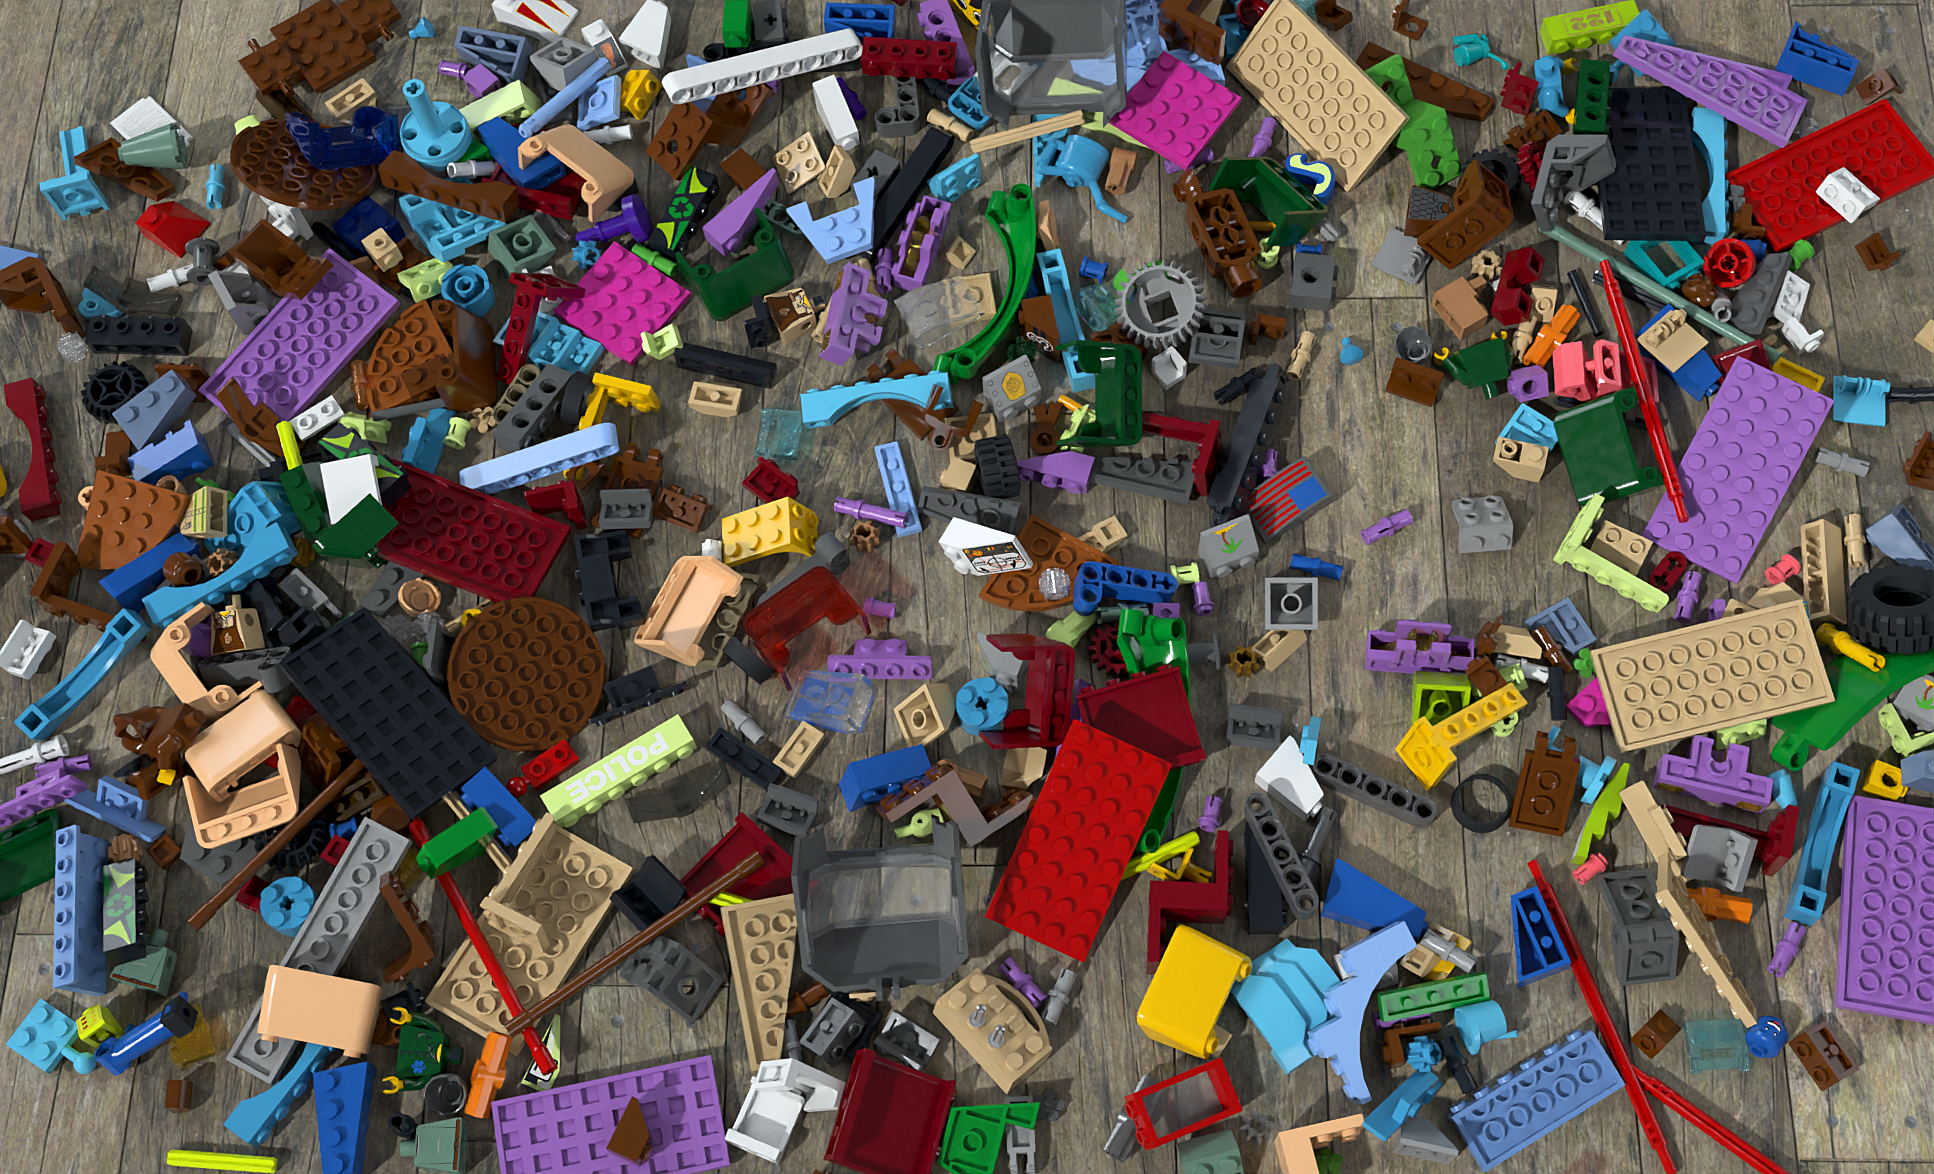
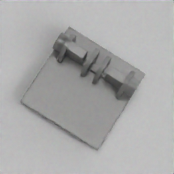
(1401, 257)

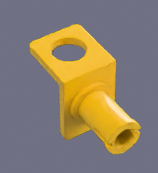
(1185, 869)

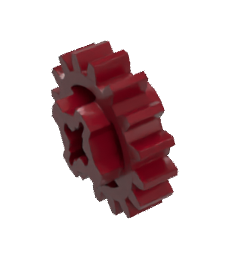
(1530, 162)
(1111, 660)

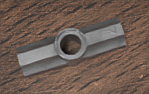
(1124, 1135)

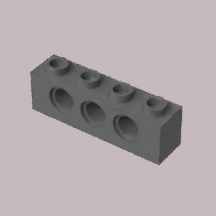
(533, 410)

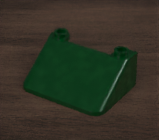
(1600, 450)
(28, 853)

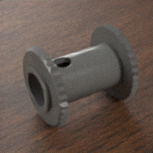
(202, 251)
(1205, 652)

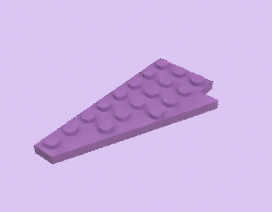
(1735, 90)

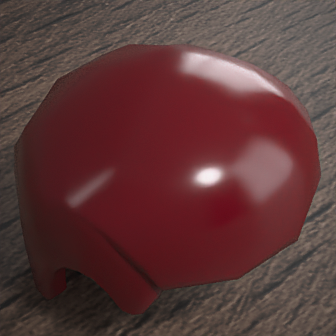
(1250, 12)

